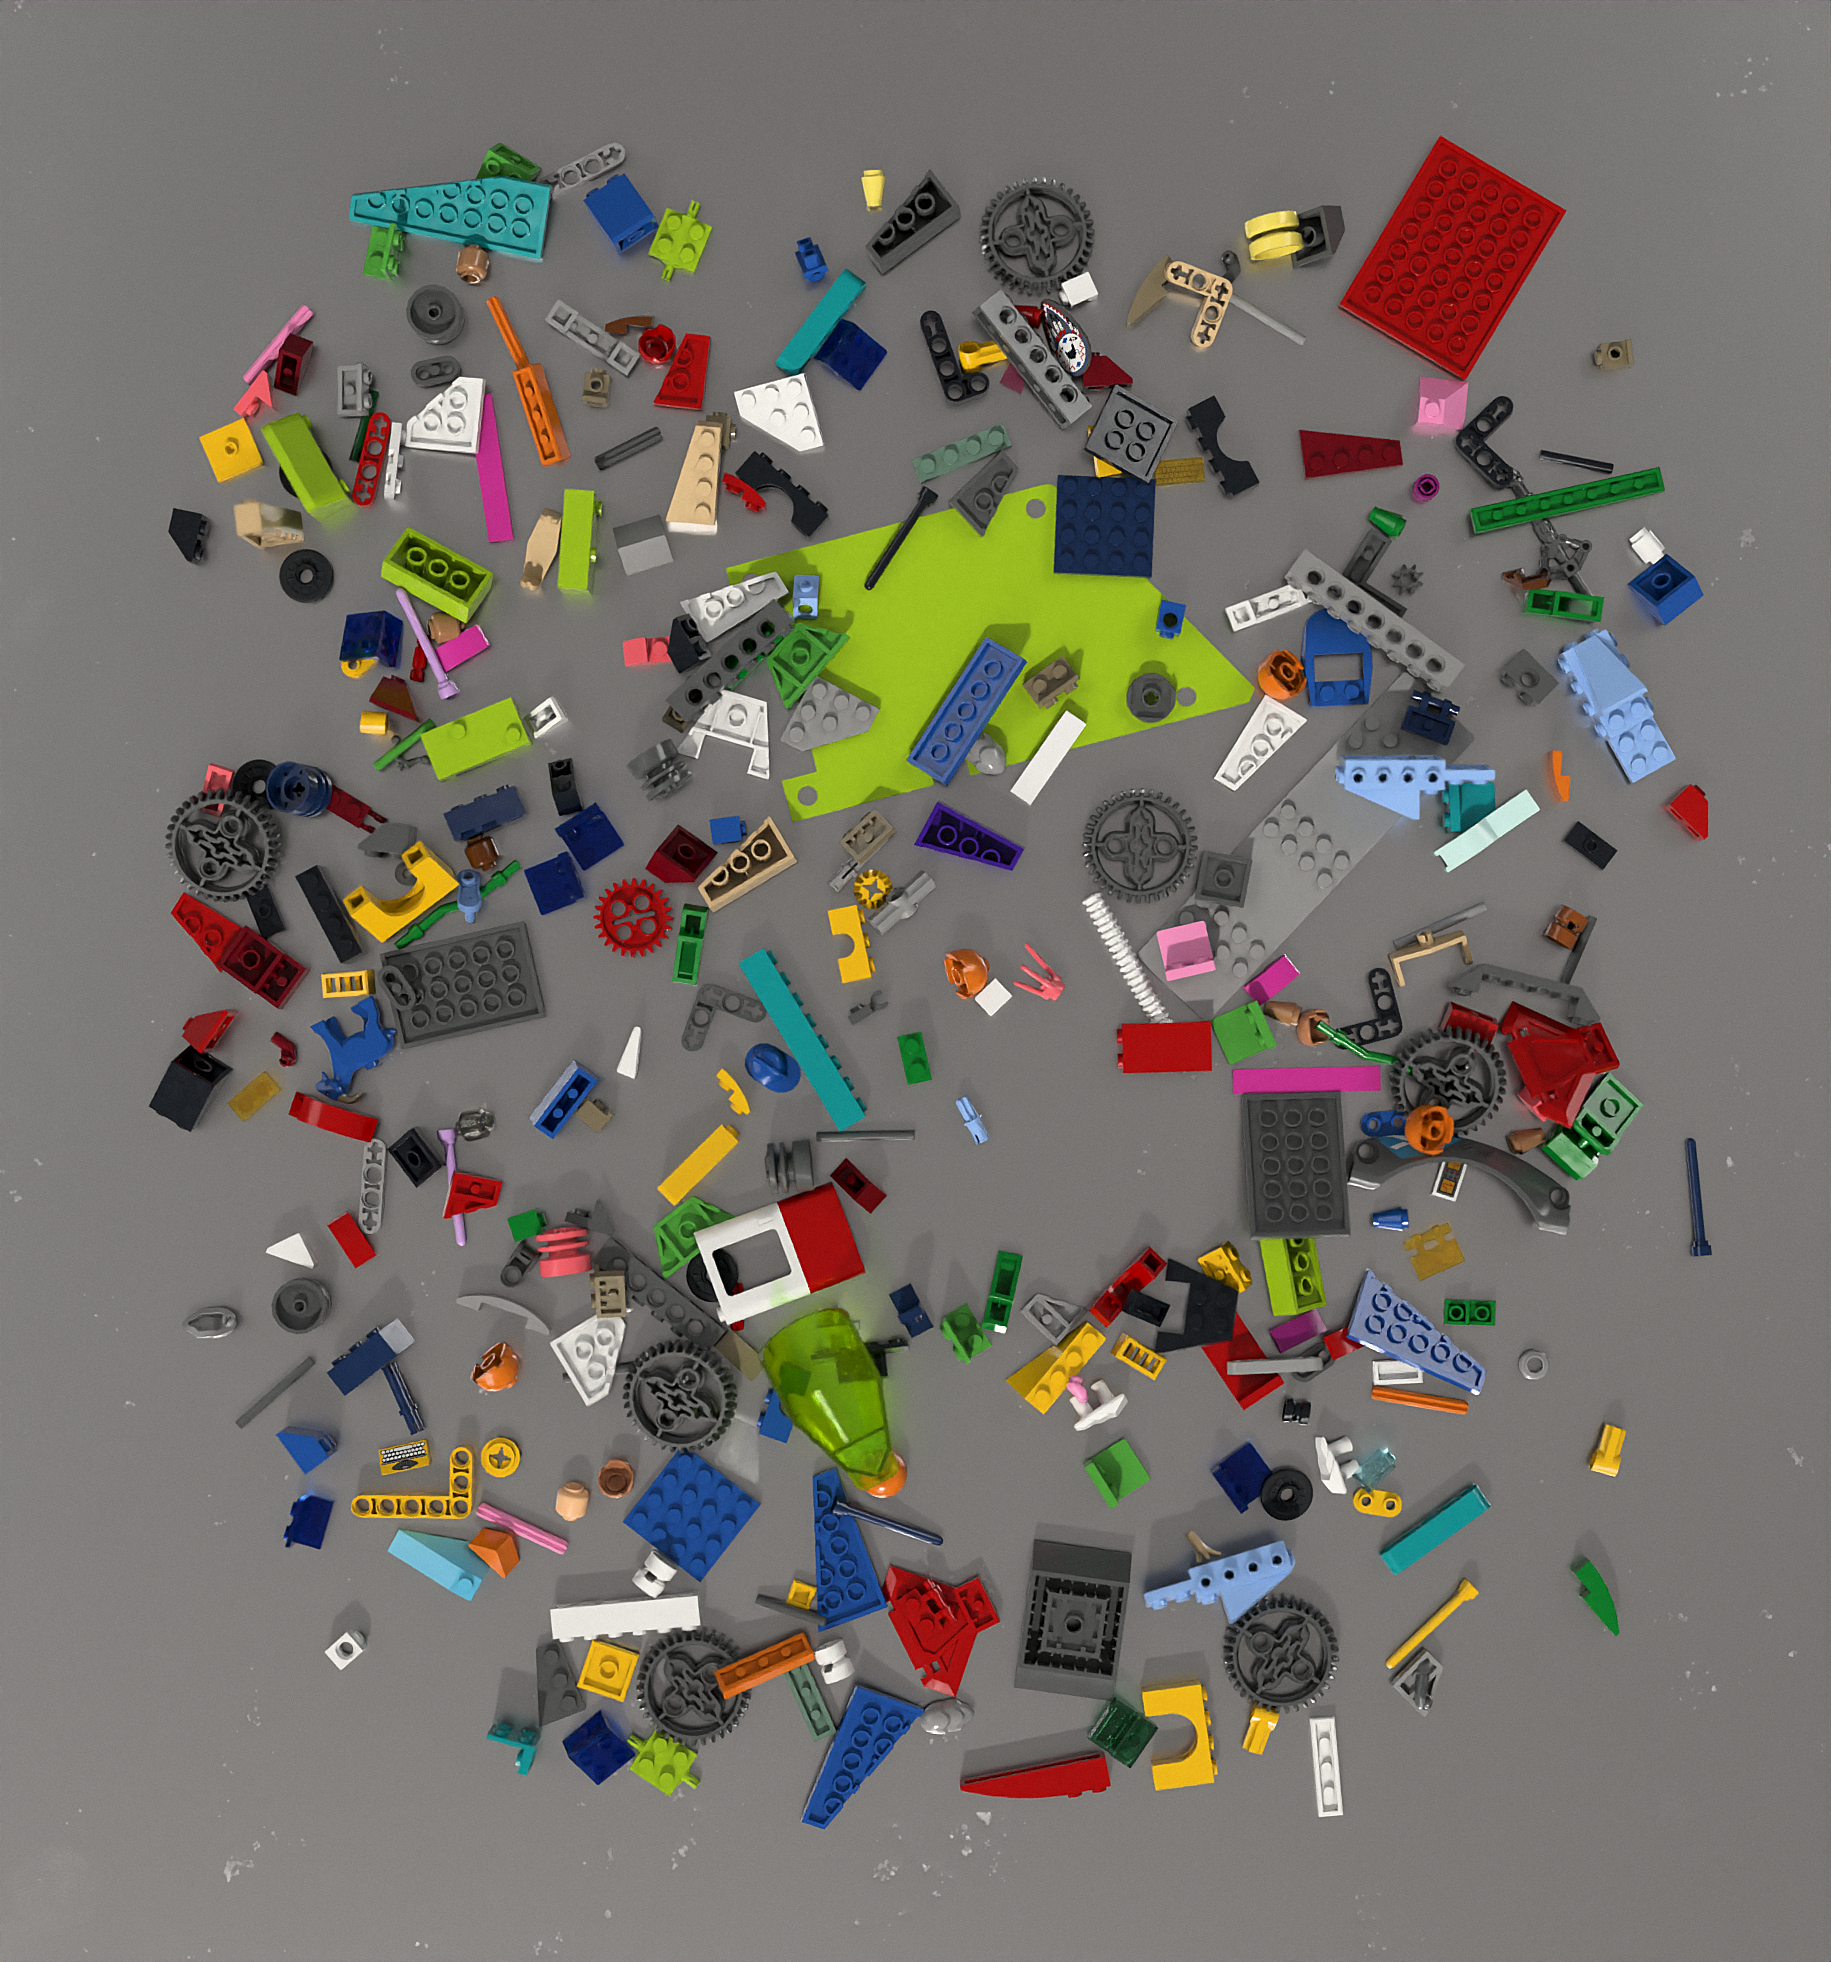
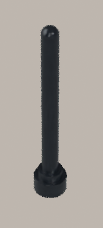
(924, 499)

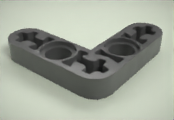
(710, 1008)

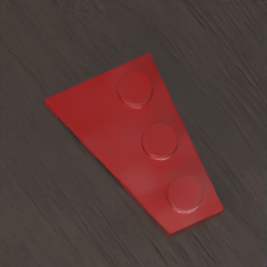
(687, 375)
(206, 926)

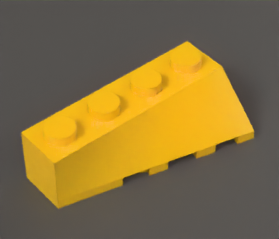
(1048, 1374)

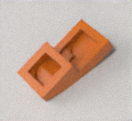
(1560, 783)

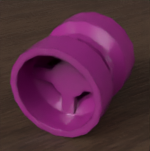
(1422, 490)

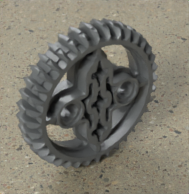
(1017, 230)
(1134, 814)
(211, 845)
(1449, 1070)
(670, 1390)
(1276, 1665)
(685, 1678)

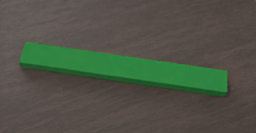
(1567, 500)

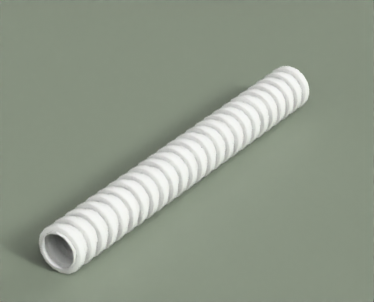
(1126, 959)

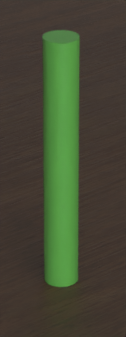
(403, 745)

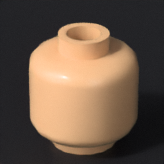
(572, 1501)

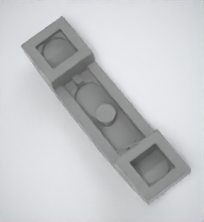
(592, 337)
(534, 1322)

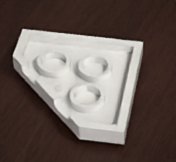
(783, 410)
(450, 419)
(591, 1355)

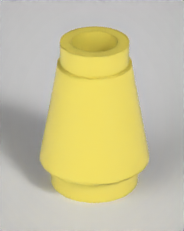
(873, 185)

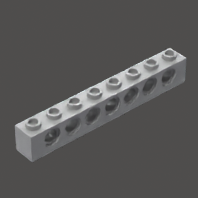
(1368, 607)

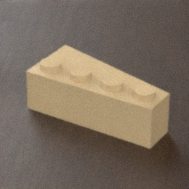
(698, 484)
(267, 524)
(748, 866)

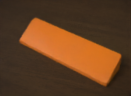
(541, 414)
(764, 1665)

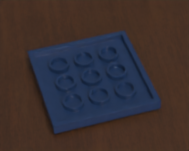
(1104, 526)

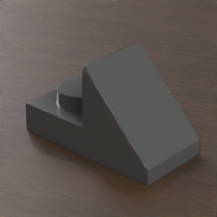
(598, 1222)

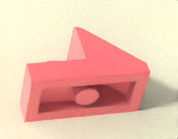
(259, 390)
(646, 651)
(217, 777)

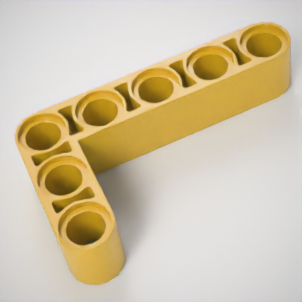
(425, 1500)

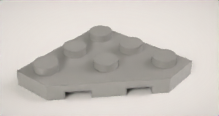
(827, 716)

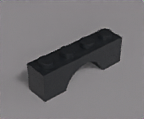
(760, 474)
(1235, 475)
(330, 915)

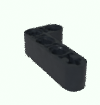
(947, 357)

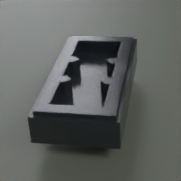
(1590, 845)
(266, 912)
(1145, 1307)

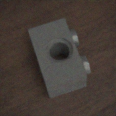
(1542, 680)

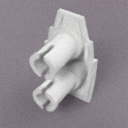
(1109, 1408)
(1331, 1473)

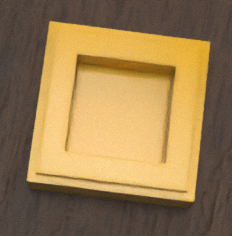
(801, 1594)

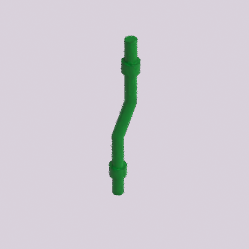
(417, 930)
(1339, 1037)

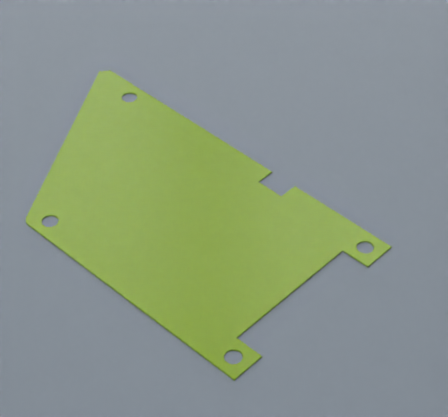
(936, 610)

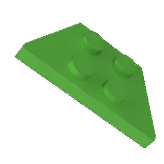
(802, 658)
(675, 1232)

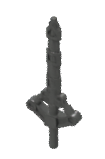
(1556, 545)

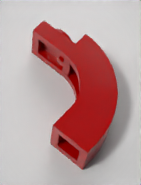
(333, 1118)
(1135, 1276)

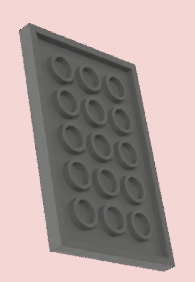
(466, 985)
(1295, 1166)

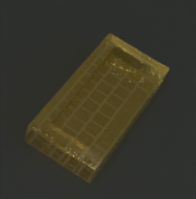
(1180, 471)

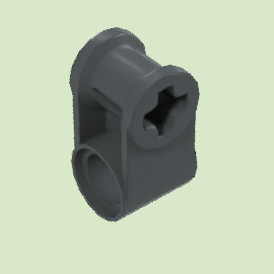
(520, 1264)

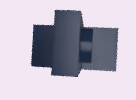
(910, 1310)

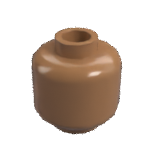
(472, 263)
(444, 627)

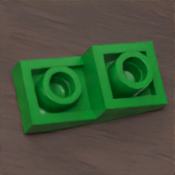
(1470, 1312)

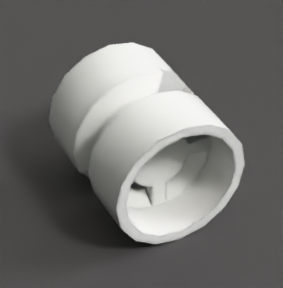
(661, 1568)
(834, 1662)

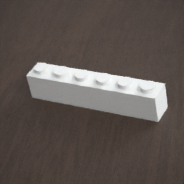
(626, 1615)

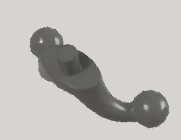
(408, 763)

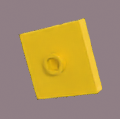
(231, 450)
(608, 1670)

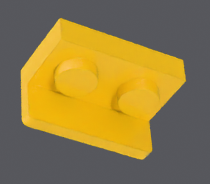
(1225, 1266)

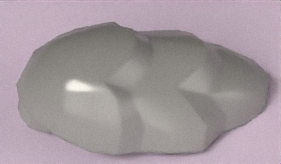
(987, 755)
(210, 1323)
(946, 1716)

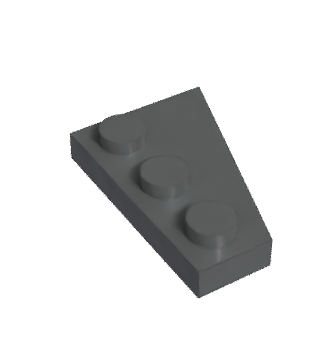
(983, 493)
(556, 1685)

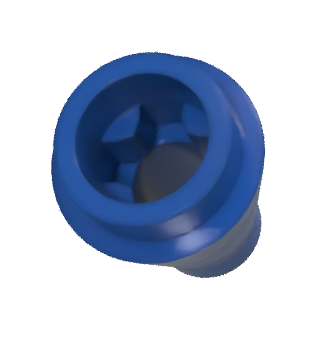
(1392, 1219)

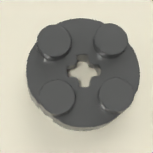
(1161, 688)

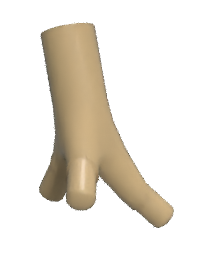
(1200, 1547)

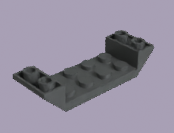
(1579, 1007)

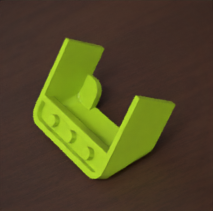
(306, 466)

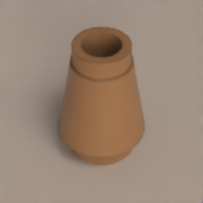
(1283, 1011)
(1525, 1140)

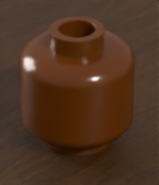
(482, 852)

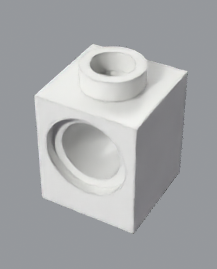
(1078, 291)
(342, 1658)

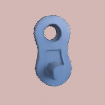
(469, 897)

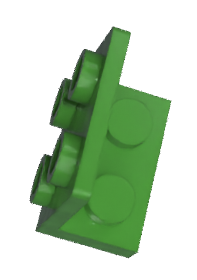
(506, 162)
(383, 252)
(1243, 1032)
(965, 1333)
(1116, 1472)

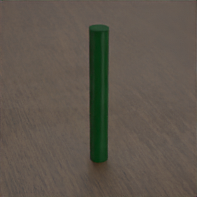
(362, 429)

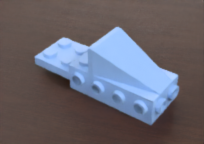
(1616, 703)
(1398, 779)
(1240, 1590)

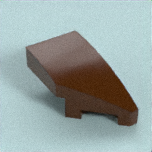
(621, 325)
(1518, 579)

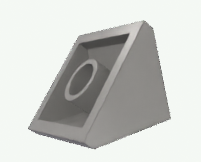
(643, 545)

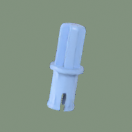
(972, 1120)

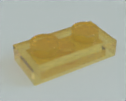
(254, 1096)

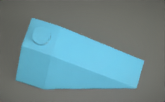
(442, 1560)

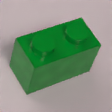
(914, 1058)

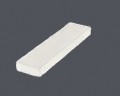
(1048, 757)
(1326, 1766)

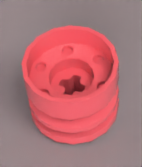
(563, 1252)

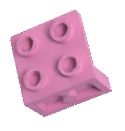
(1186, 950)

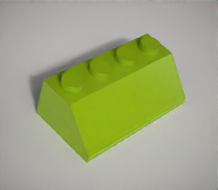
(1293, 1275)

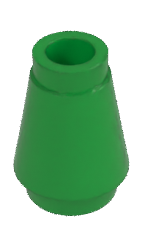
(1388, 521)

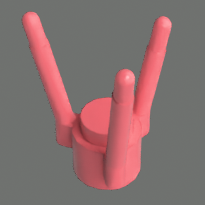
(1051, 987)

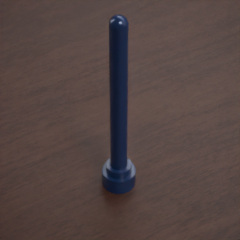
(1701, 1245)
(841, 1507)

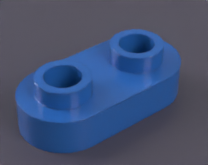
(1385, 1123)

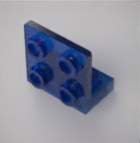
(851, 353)
(371, 637)
(590, 836)
(555, 883)
(1242, 1476)
(309, 1522)
(597, 1749)

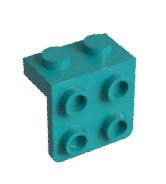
(1467, 805)

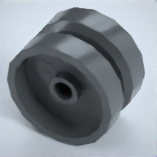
(421, 314)
(315, 1301)

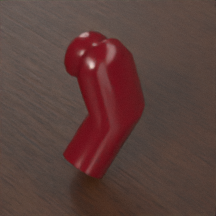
(287, 1049)

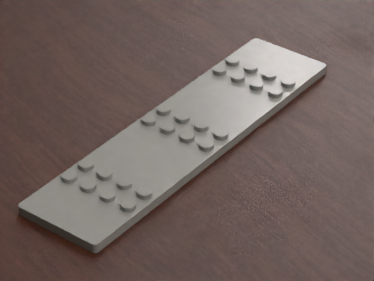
(1300, 854)

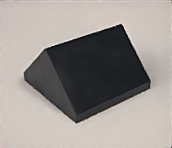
(417, 1156)

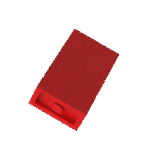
(1165, 1047)
(1244, 1387)

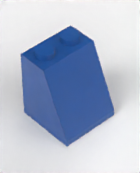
(620, 212)

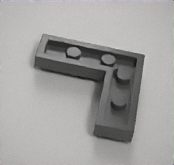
(1363, 565)

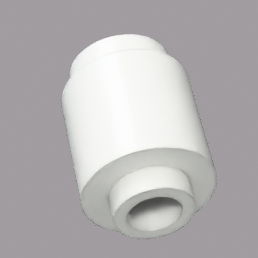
(1647, 546)

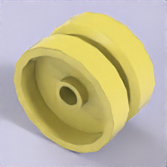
(1273, 235)

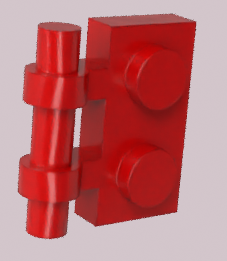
(920, 1613)

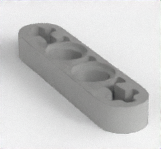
(584, 175)
(376, 1186)
(1274, 1365)

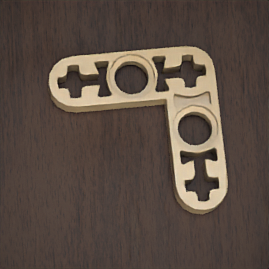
(1209, 291)

